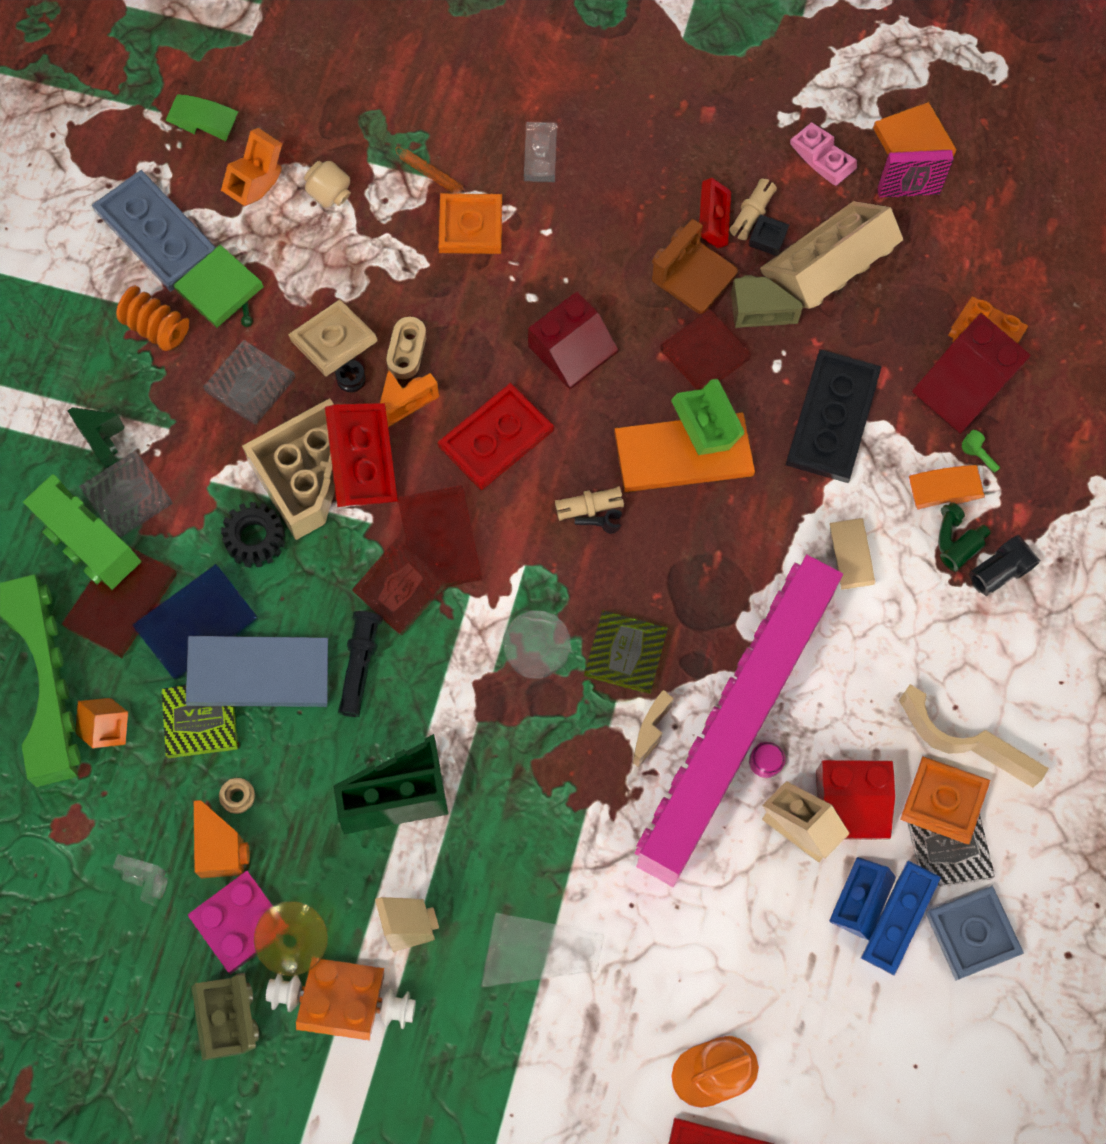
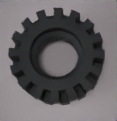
(251, 516)

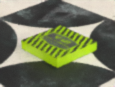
(196, 728)

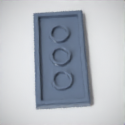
(153, 228)
(257, 671)

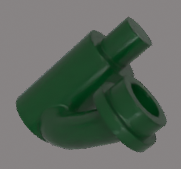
(958, 553)

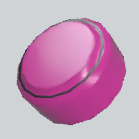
(767, 759)

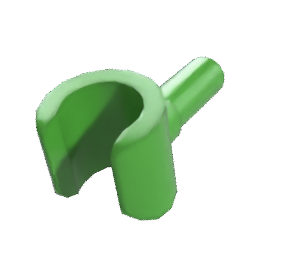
(972, 446)

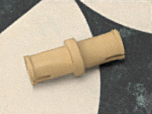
(752, 209)
(589, 503)

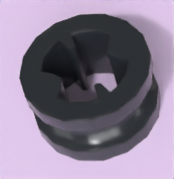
(344, 382)

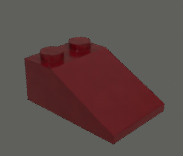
(971, 373)

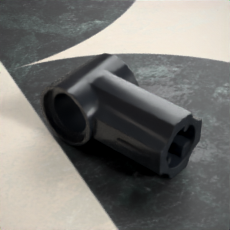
(1010, 561)

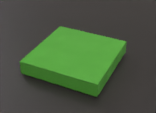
(218, 286)

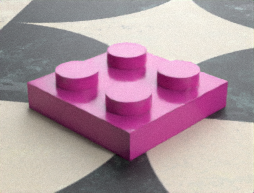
(230, 920)

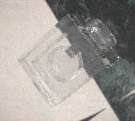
(137, 871)

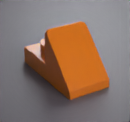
(405, 401)

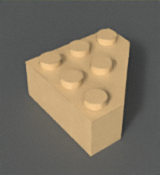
(296, 469)

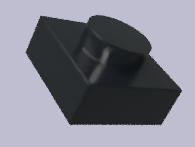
(768, 235)

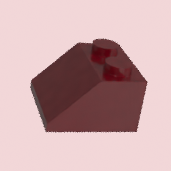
(571, 340)

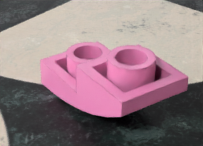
(820, 153)

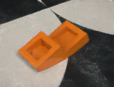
(946, 485)

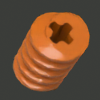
(151, 319)

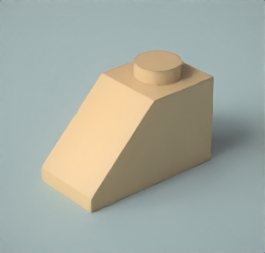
(807, 819)

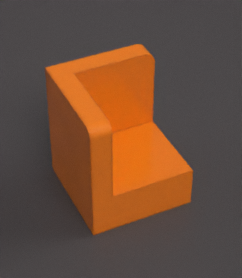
(101, 722)

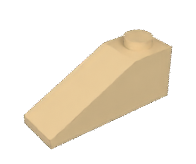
(406, 921)

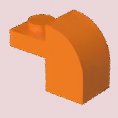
(256, 172)

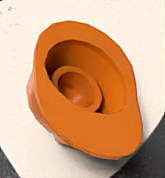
(714, 1071)

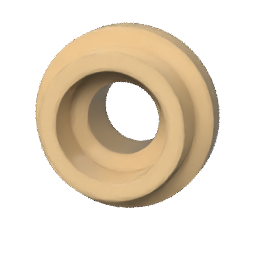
(232, 786)

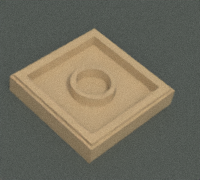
(333, 337)

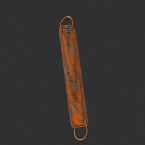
(421, 166)

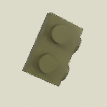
(224, 1017)

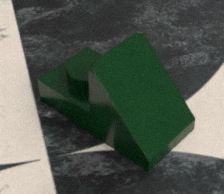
(97, 429)

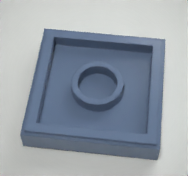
(974, 933)

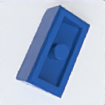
(863, 898)

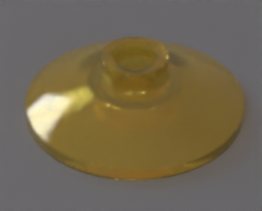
(294, 920)

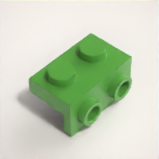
(708, 418)

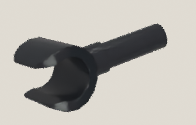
(602, 521)

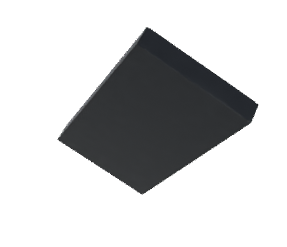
(833, 416)

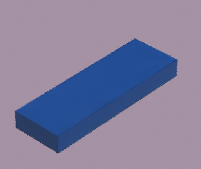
(900, 917)

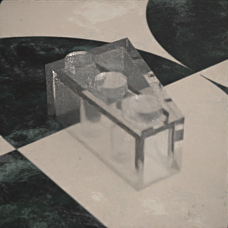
(538, 950)

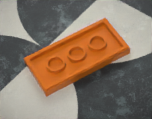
(665, 457)

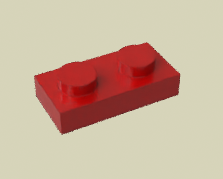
(715, 212)

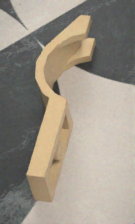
(984, 744)

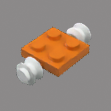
(340, 999)

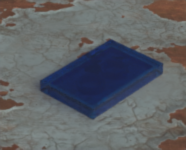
(201, 608)

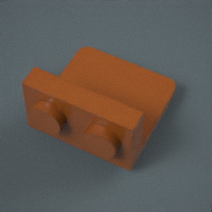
(691, 269)

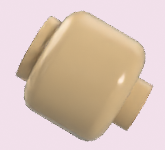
(327, 184)

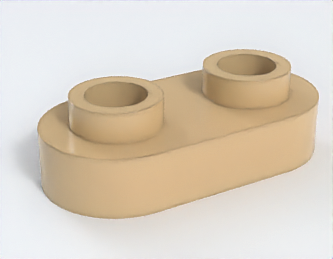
(406, 350)

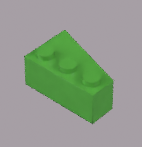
(82, 533)

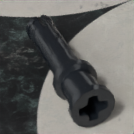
(361, 648)

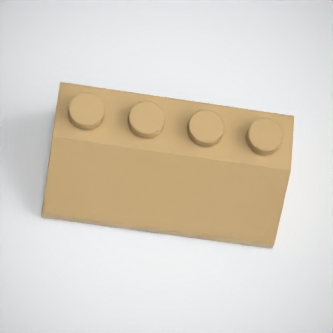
(834, 252)

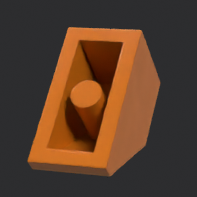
(217, 845)

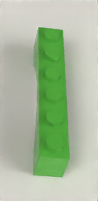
(48, 746)

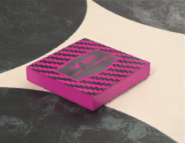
(915, 173)

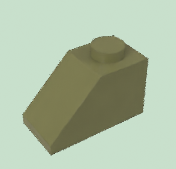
(762, 303)

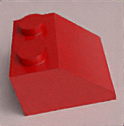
(860, 794)

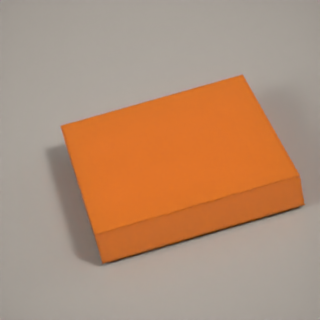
(913, 131)
(470, 223)
(945, 800)

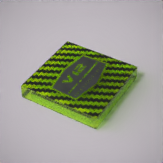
(626, 652)

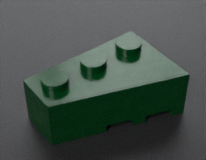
(393, 792)

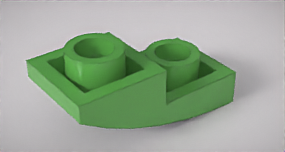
(195, 113)

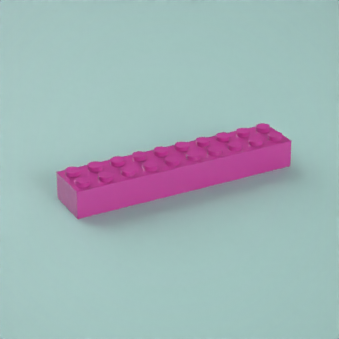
(735, 725)

